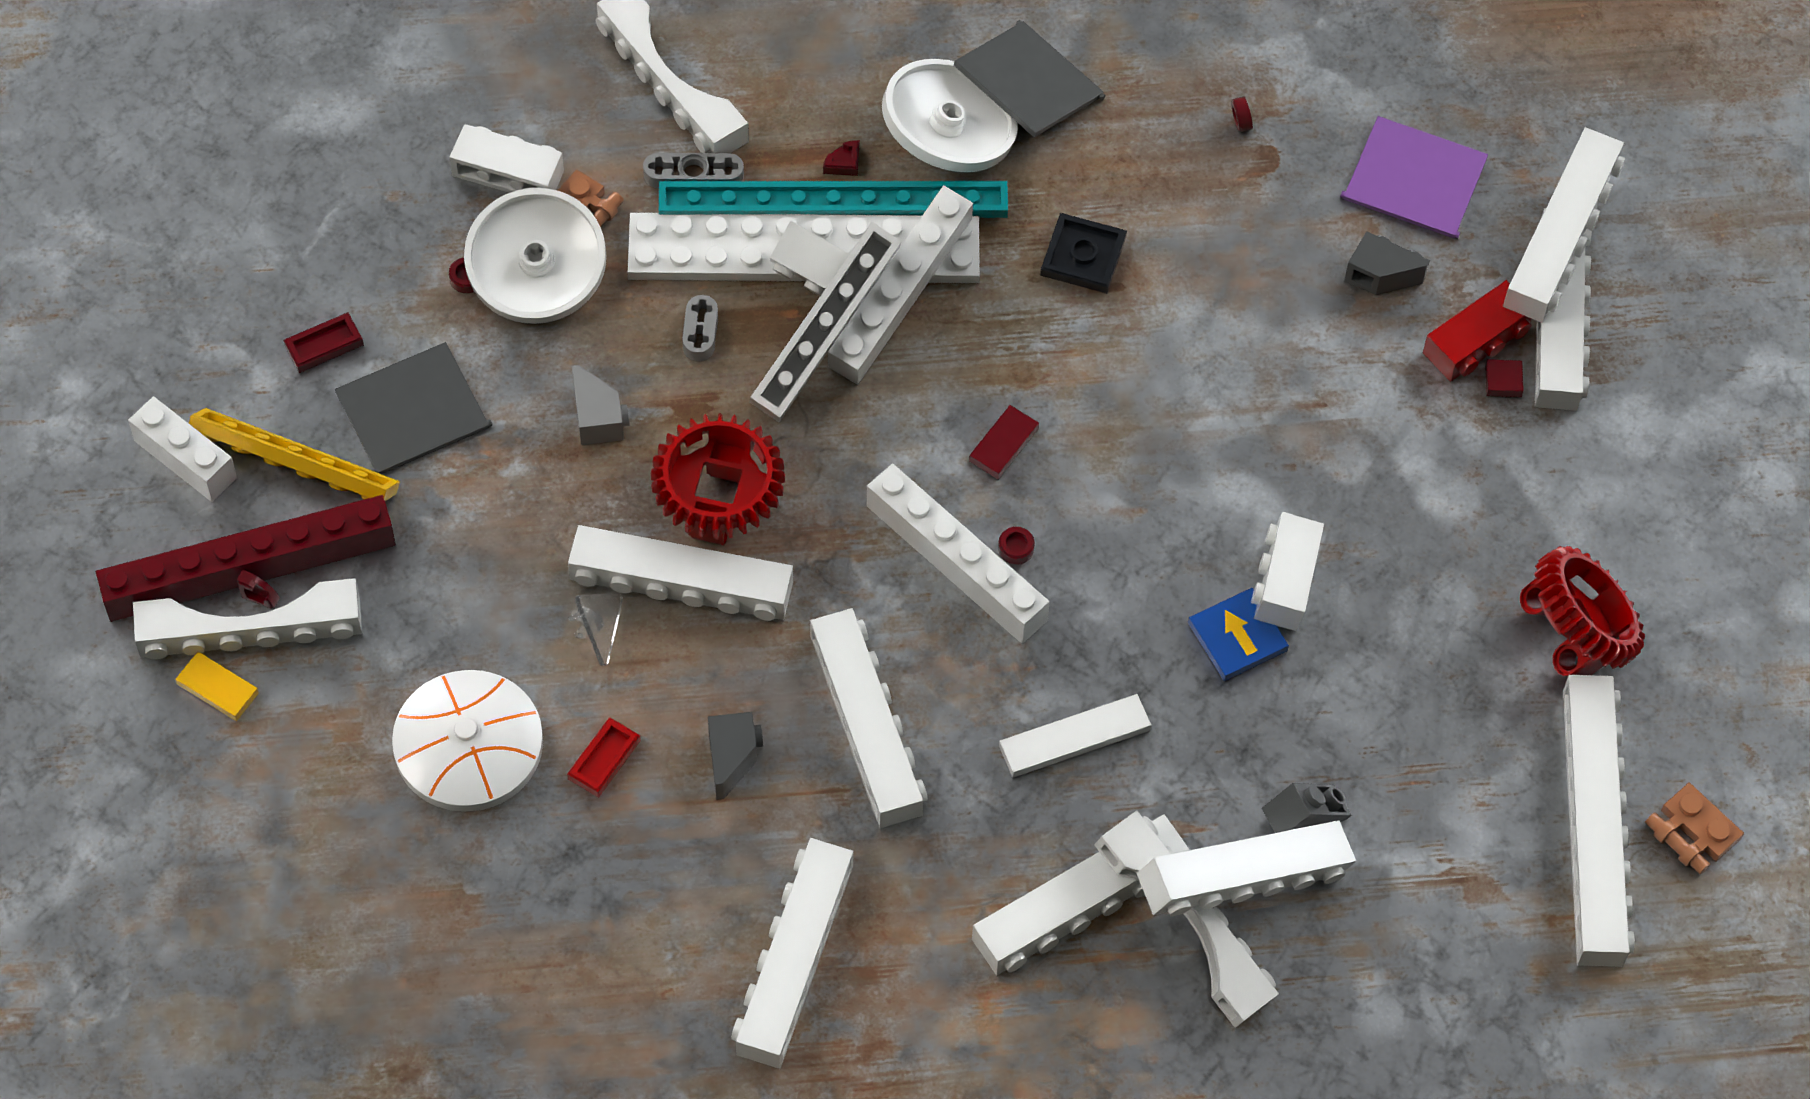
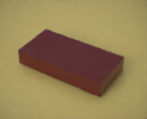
(323, 342)
(1004, 442)

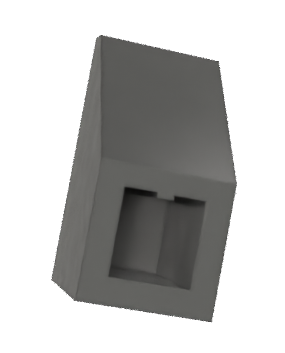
(1384, 266)
(1306, 806)

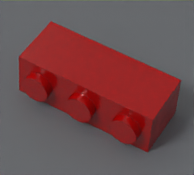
(1475, 334)

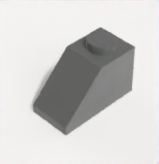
(732, 749)

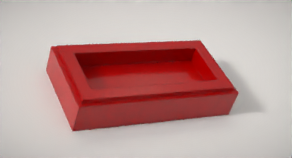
(603, 757)

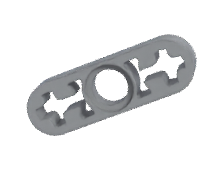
(683, 160)

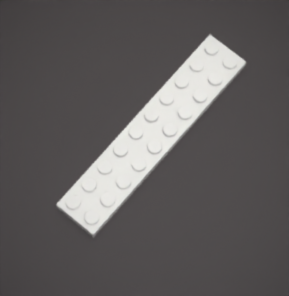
(740, 244)

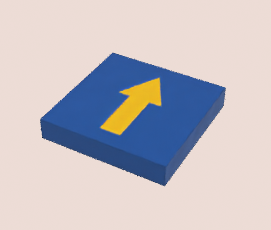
(1234, 637)

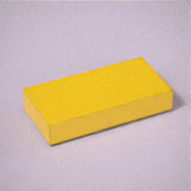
(217, 686)

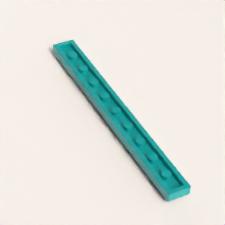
(825, 197)

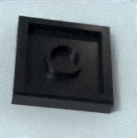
(1083, 253)

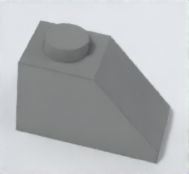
(598, 409)

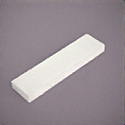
(1074, 735)

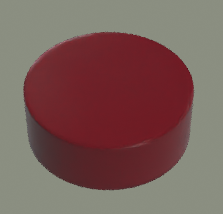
(1241, 114)
(459, 278)
(1016, 545)

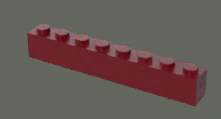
(263, 551)

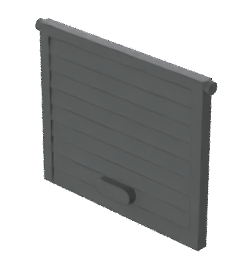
(1028, 78)
(412, 408)

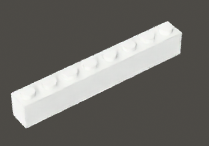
(1596, 821)

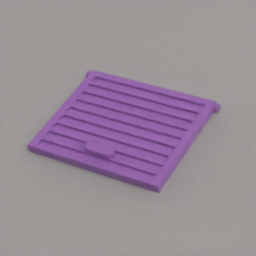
(1415, 177)

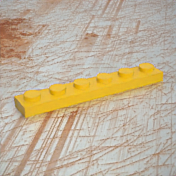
(285, 452)

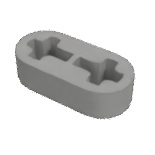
(693, 327)

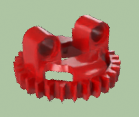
(726, 458)
(1585, 622)

